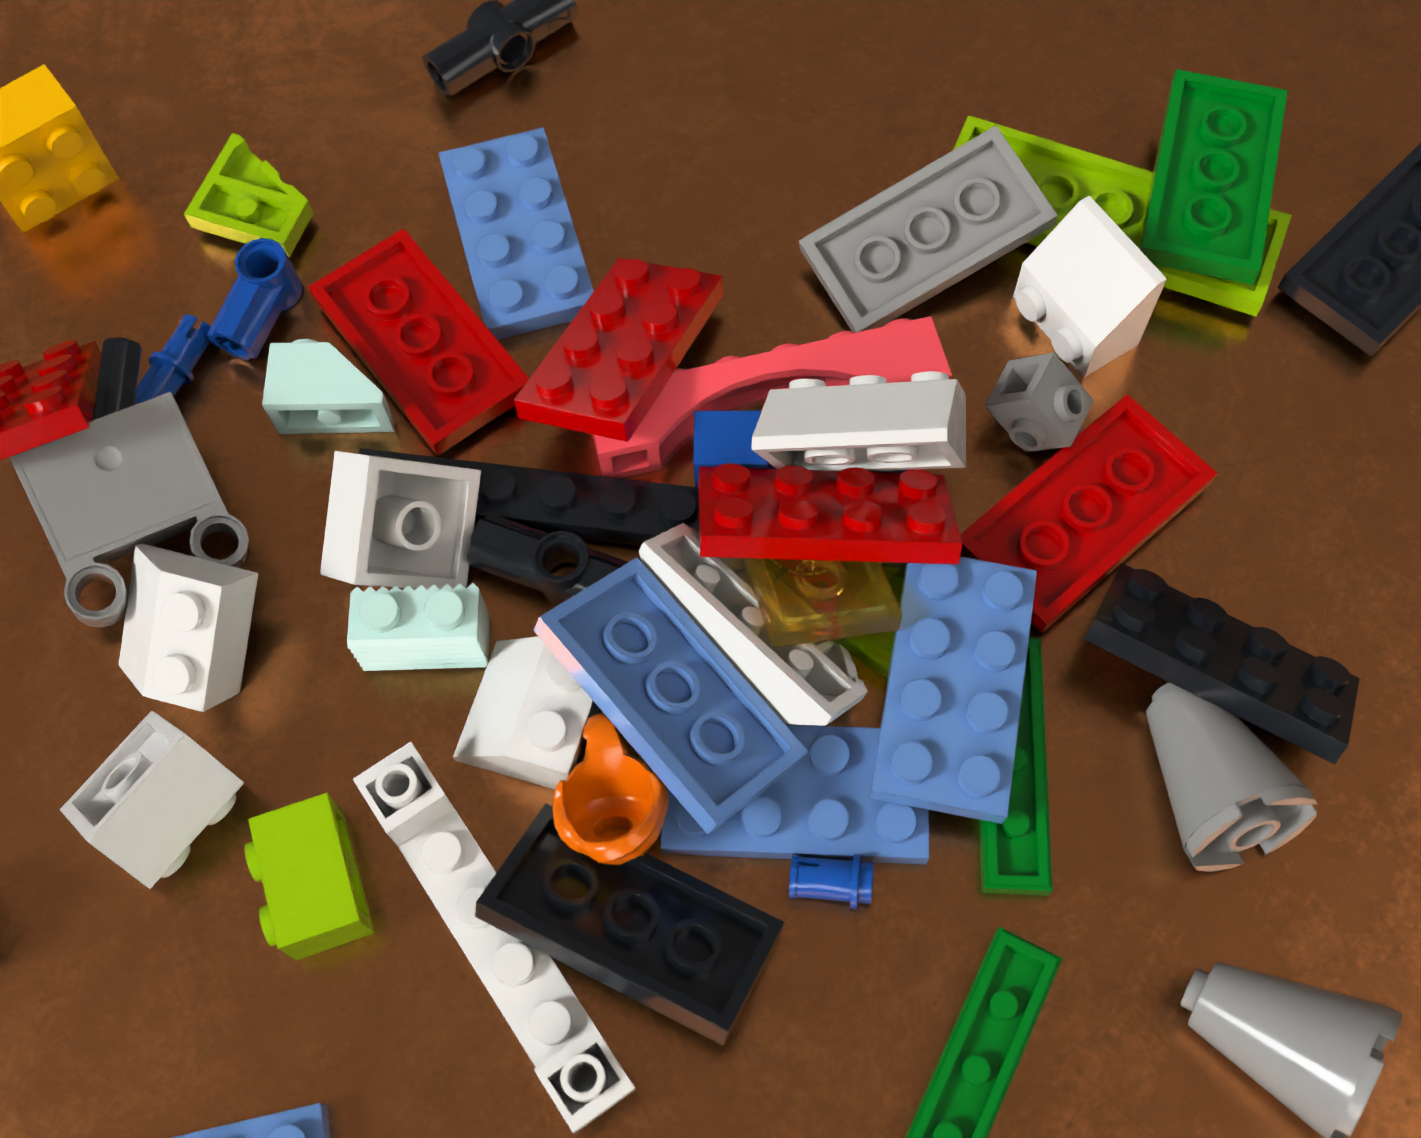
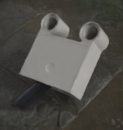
(122, 485)

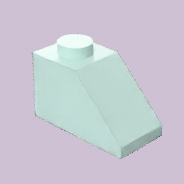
(321, 391)

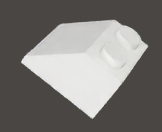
(1089, 289)
(399, 522)
(186, 627)
(526, 716)
(152, 800)

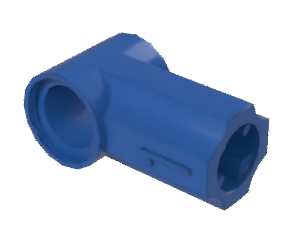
(260, 293)

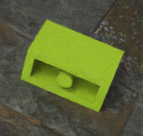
(307, 878)

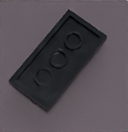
(1369, 264)
(1227, 662)
(633, 927)

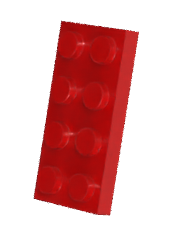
(420, 340)
(620, 349)
(47, 396)
(1090, 507)
(826, 515)

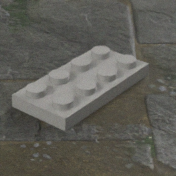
(928, 231)

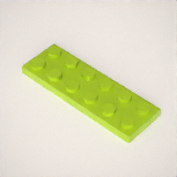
(1123, 192)

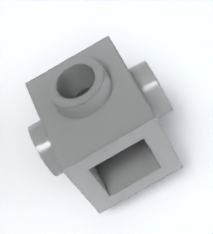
(1039, 403)

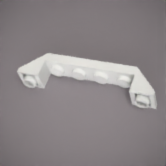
(522, 980)

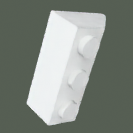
(865, 424)

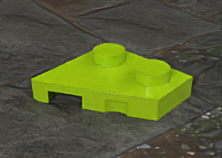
(248, 200)

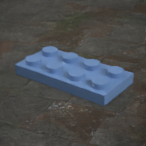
(517, 233)
(955, 689)
(671, 693)
(812, 810)

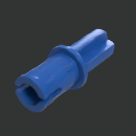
(176, 360)

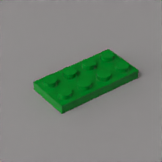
(1214, 176)

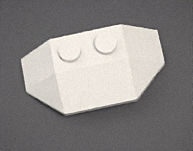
(797, 681)

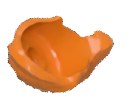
(610, 800)

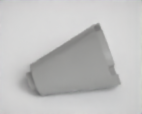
(1223, 782)
(1295, 1040)

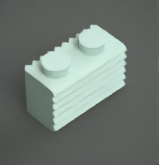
(419, 628)

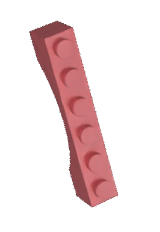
(744, 383)

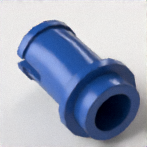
(831, 879)

